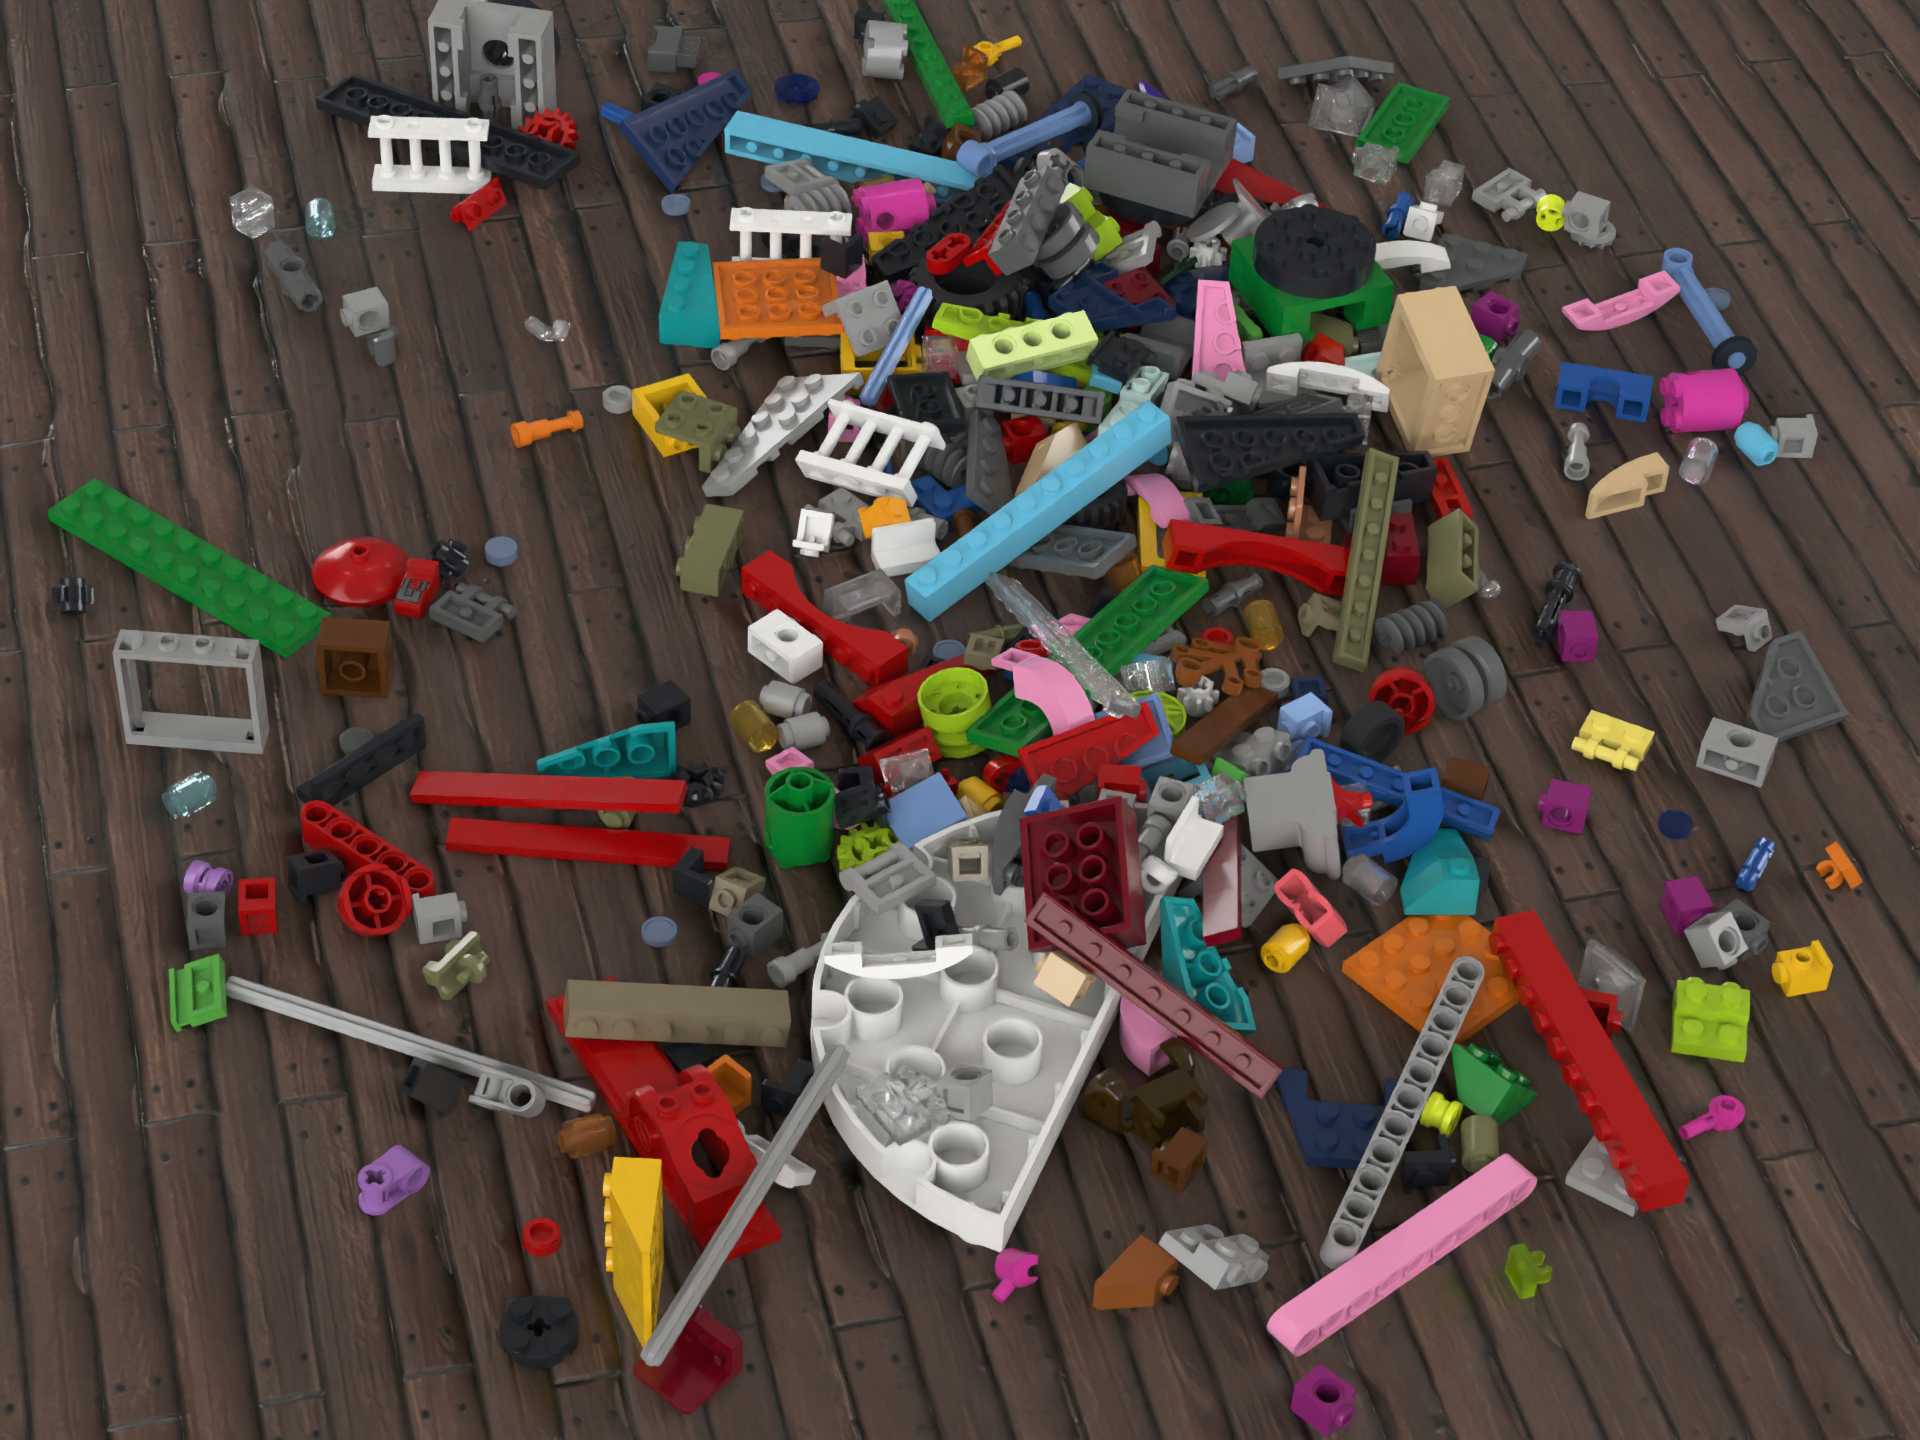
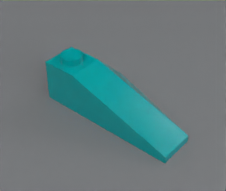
(634, 752)
(1441, 878)
(1199, 968)

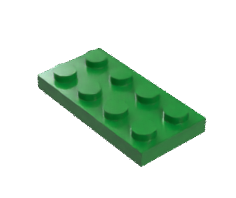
(1405, 120)

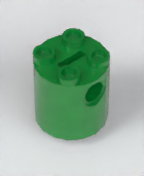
(799, 817)

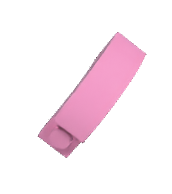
(1054, 692)
(1141, 1038)

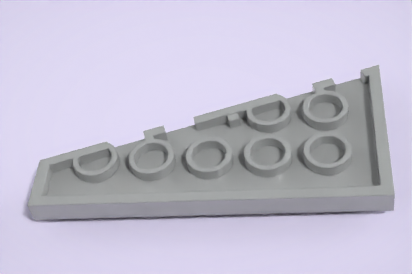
(783, 418)

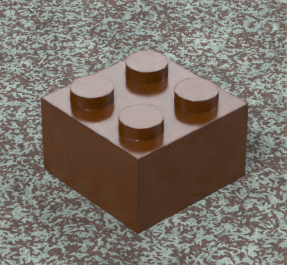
(355, 657)

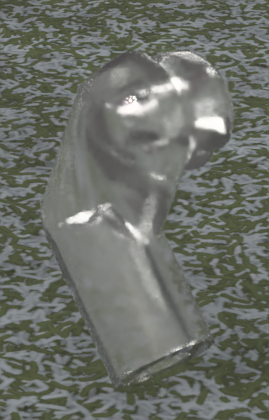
(548, 333)
(1485, 587)

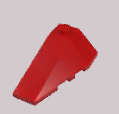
(896, 701)

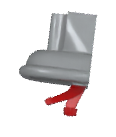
(1303, 812)

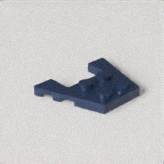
(1103, 306)
(1327, 1130)

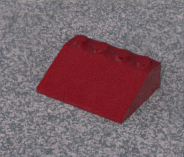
(1089, 863)

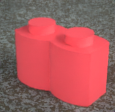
(1310, 908)

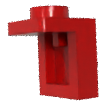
(1604, 1007)

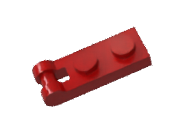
(1447, 491)

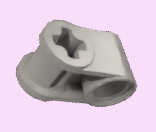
(501, 1090)

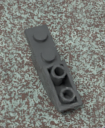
(1007, 837)

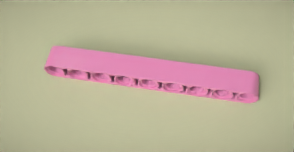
(1401, 1255)

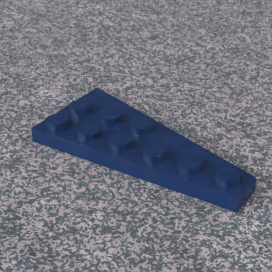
(1108, 96)
(683, 127)

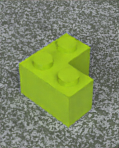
(1105, 226)

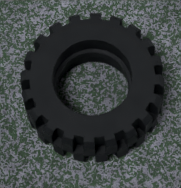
(970, 287)

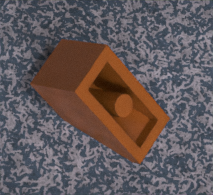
(1137, 1277)

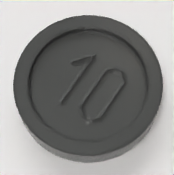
(354, 738)

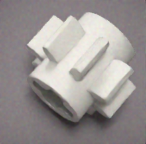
(1208, 253)
(1198, 699)

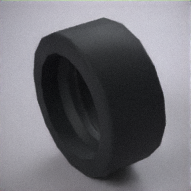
(1373, 731)

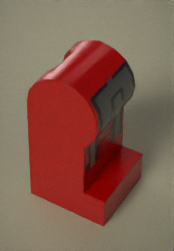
(417, 588)

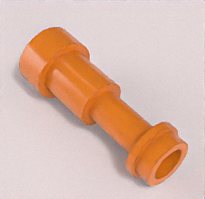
(524, 433)

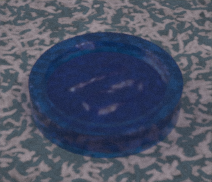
(1675, 824)

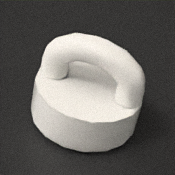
(1160, 871)

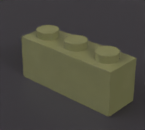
(710, 550)
(1452, 558)

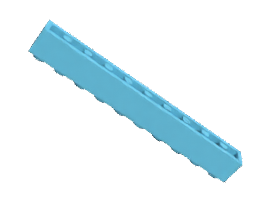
(841, 155)
(1038, 510)

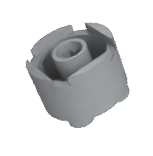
(884, 49)

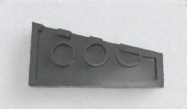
(987, 465)

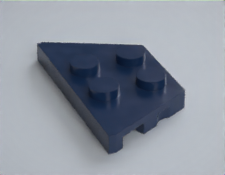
(1184, 286)

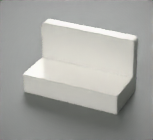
(904, 546)
(1191, 842)

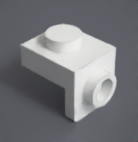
(1422, 221)
(814, 532)

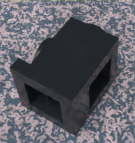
(314, 873)

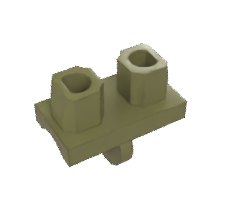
(462, 963)

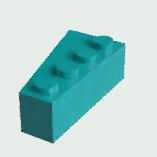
(689, 301)

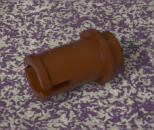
(964, 521)

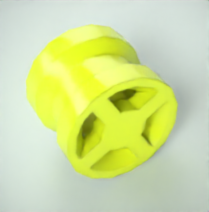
(1546, 219)
(1441, 1113)

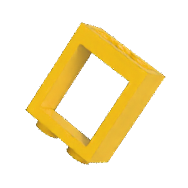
(911, 355)
(653, 400)

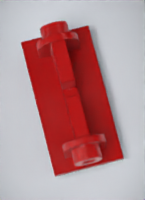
(479, 205)

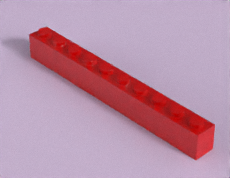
(1589, 1062)

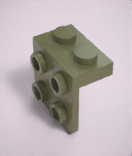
(701, 423)

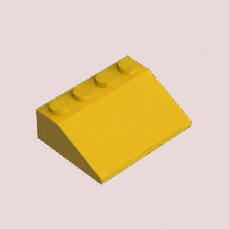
(635, 1238)

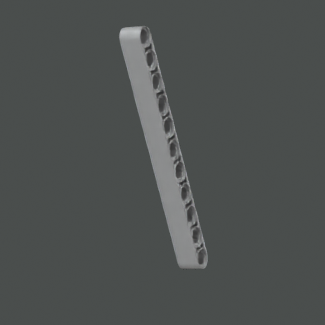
(1402, 1113)

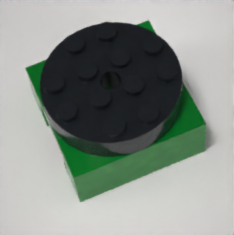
(1310, 263)

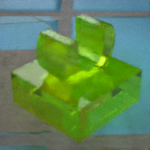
(1523, 1270)

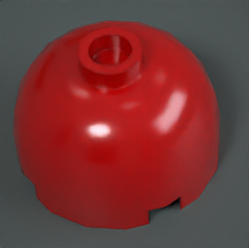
(1406, 693)
(374, 900)

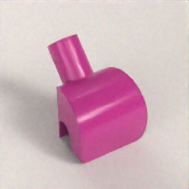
(1012, 1270)

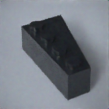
(1335, 481)

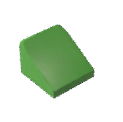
(1234, 772)

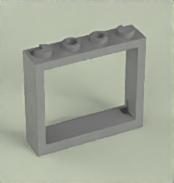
(184, 729)

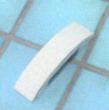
(1402, 253)
(1327, 377)
(850, 958)

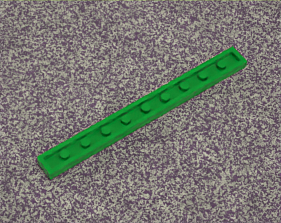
(930, 64)

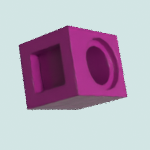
(1495, 316)
(1577, 636)
(1565, 806)
(1684, 903)
(1324, 1400)

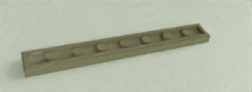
(1366, 560)

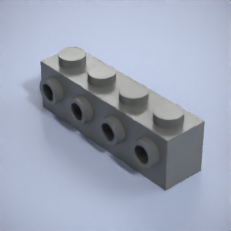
(1027, 220)

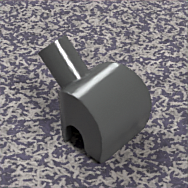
(383, 346)

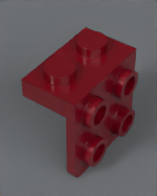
(1137, 288)
(697, 1364)

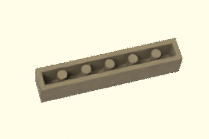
(676, 1013)

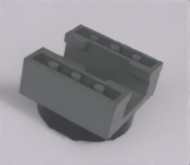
(1159, 160)

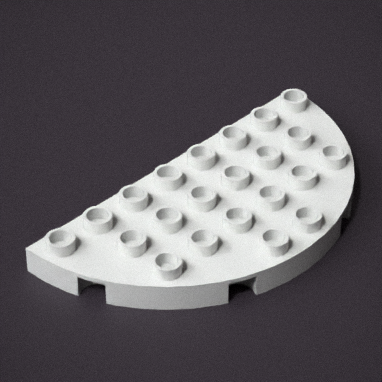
(971, 1014)

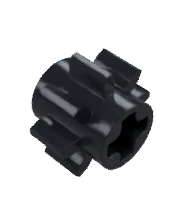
(450, 557)
(72, 596)

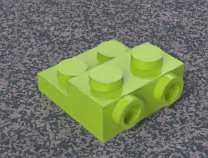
(1710, 1020)

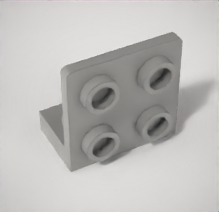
(867, 317)
(1268, 352)
(1256, 886)

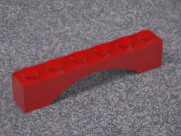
(1199, 547)
(866, 652)

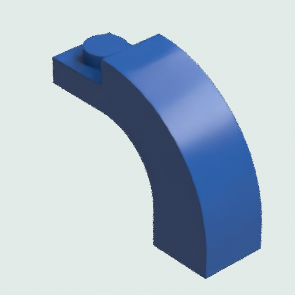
(1407, 827)

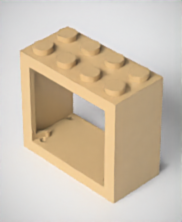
(1434, 371)

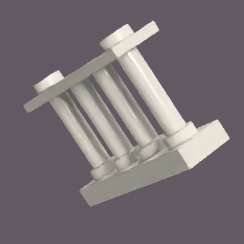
(429, 178)
(786, 221)
(871, 479)

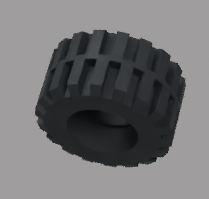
(1105, 511)

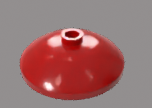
(360, 572)

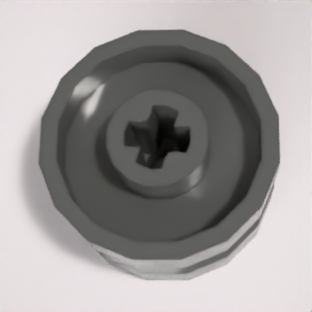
(1066, 243)
(1465, 677)

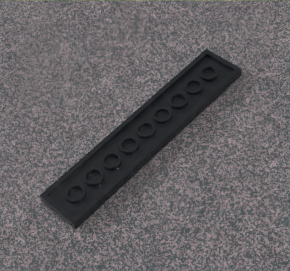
(504, 152)

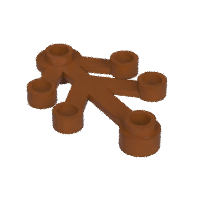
(1243, 651)

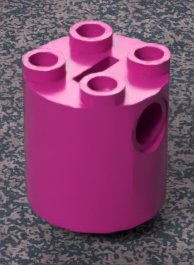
(892, 206)
(1703, 400)

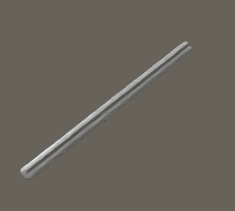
(400, 1040)
(744, 1207)

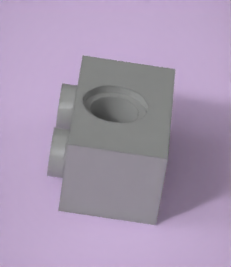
(1737, 752)

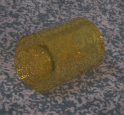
(1263, 624)
(754, 726)

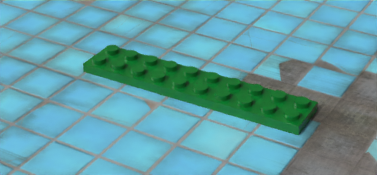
(189, 567)
(1111, 637)

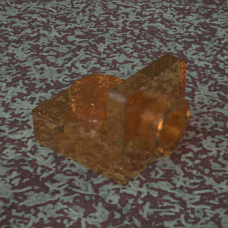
(971, 69)

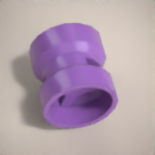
(203, 878)

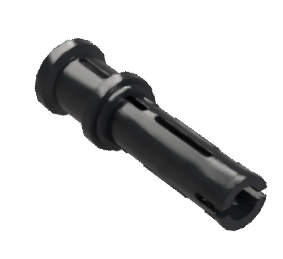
(1558, 592)
(860, 725)

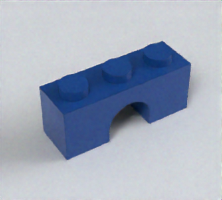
(1624, 390)

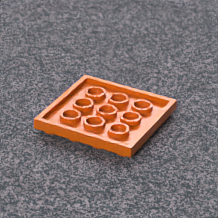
(774, 298)
(1413, 961)

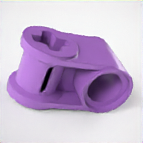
(390, 1180)

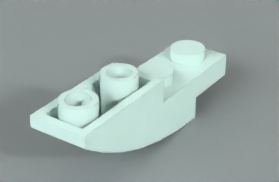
(1143, 386)

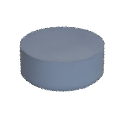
(501, 551)

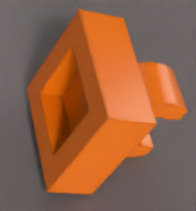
(1840, 866)

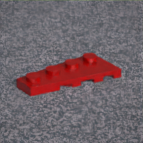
(1077, 753)

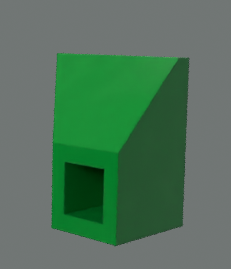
(1487, 1085)

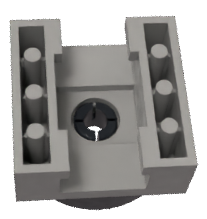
(497, 38)

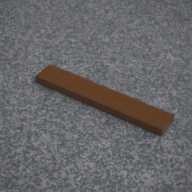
(1223, 724)

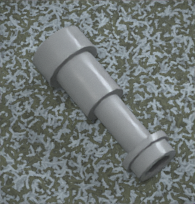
(726, 354)
(1577, 463)
(1153, 834)
(785, 969)

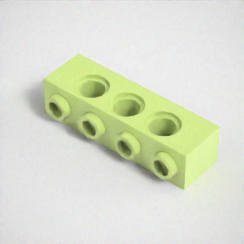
(1032, 346)

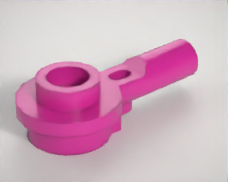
(1723, 1114)

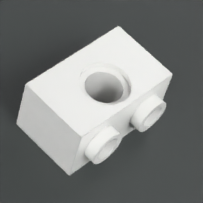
(785, 646)

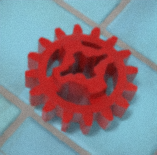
(552, 127)

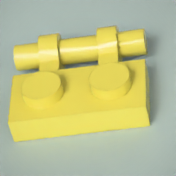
(1613, 741)

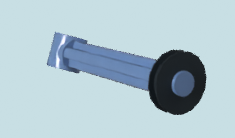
(1082, 113)
(1729, 350)

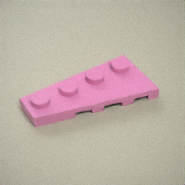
(1215, 332)

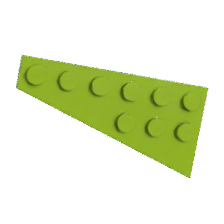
(970, 322)

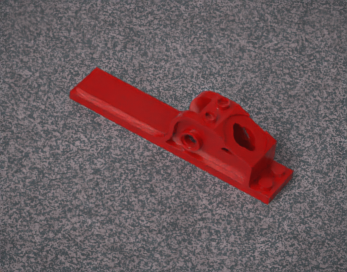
(663, 1120)

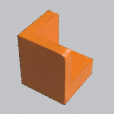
(733, 1082)

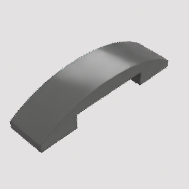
(1257, 515)

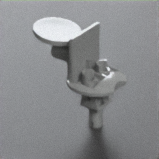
(1238, 218)

